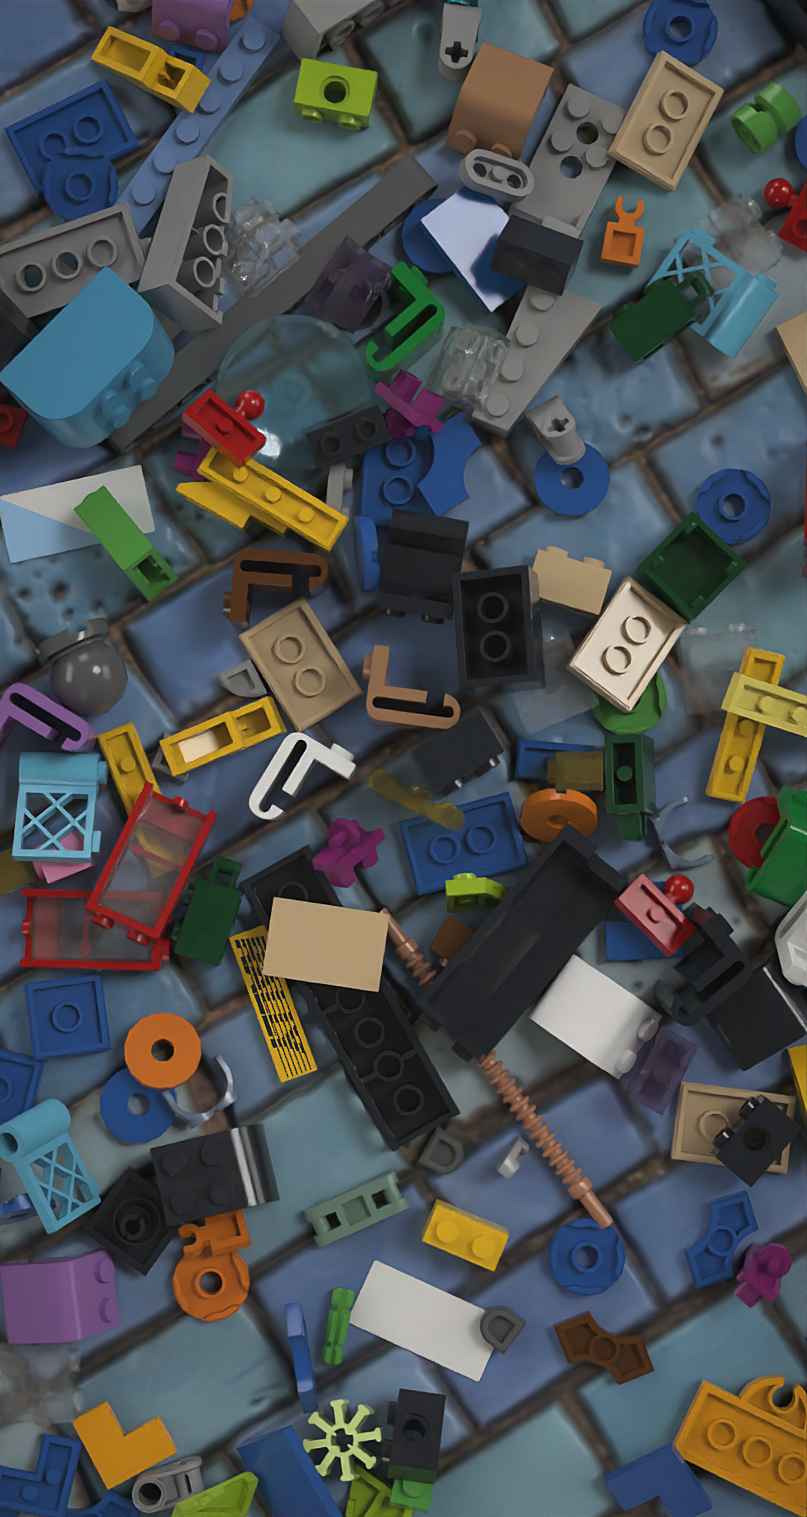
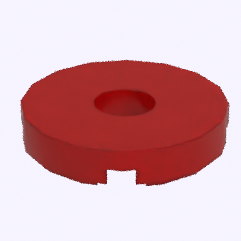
(743, 828)

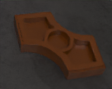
(618, 1353)

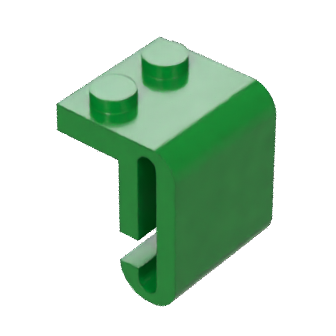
(412, 331)
(785, 868)

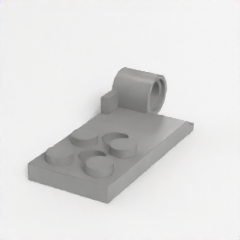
(563, 201)
(95, 240)

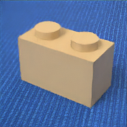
(571, 583)

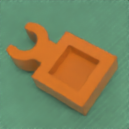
(622, 239)
(221, 1232)

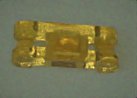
(416, 800)

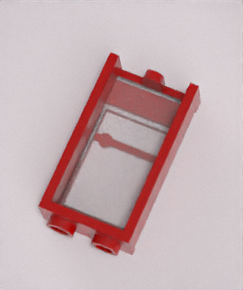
(149, 866)
(64, 937)

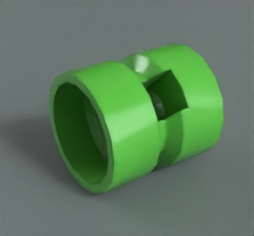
(771, 114)

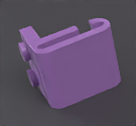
(193, 22)
(12, 714)
(59, 1297)

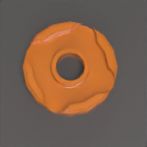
(540, 812)
(168, 1029)
(205, 1304)

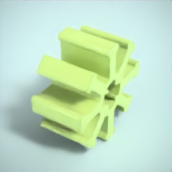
(351, 1428)

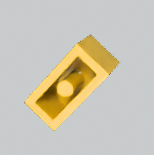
(465, 1235)

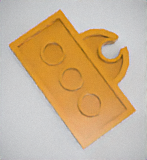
(750, 1439)

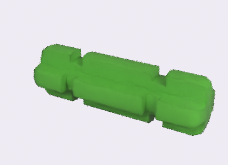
(337, 1326)

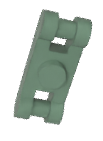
(356, 1209)

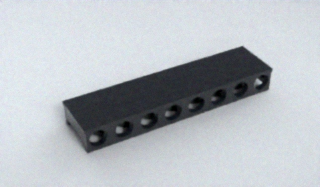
(362, 1025)

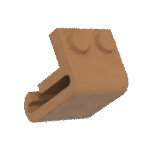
(498, 102)
(375, 671)

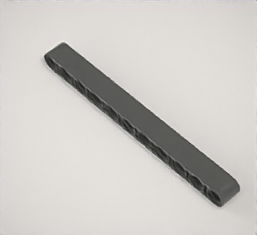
(200, 359)

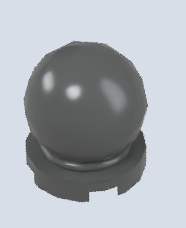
(85, 671)

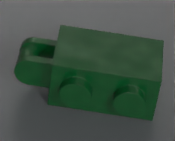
(659, 315)
(630, 783)
(209, 914)

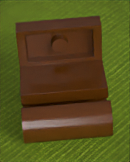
(239, 601)

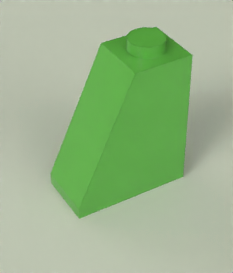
(126, 543)

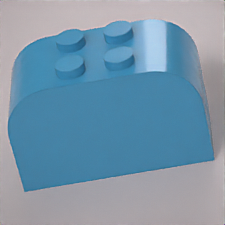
(92, 363)

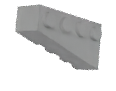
(319, 23)
(189, 246)
(542, 338)

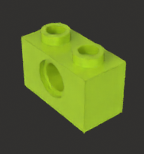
(320, 78)

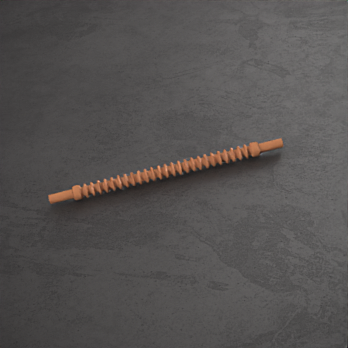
(579, 1186)

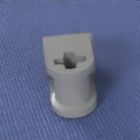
(458, 37)
(555, 430)
(172, 1483)

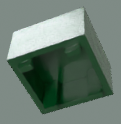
(690, 567)

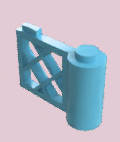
(741, 304)
(62, 777)
(39, 1134)

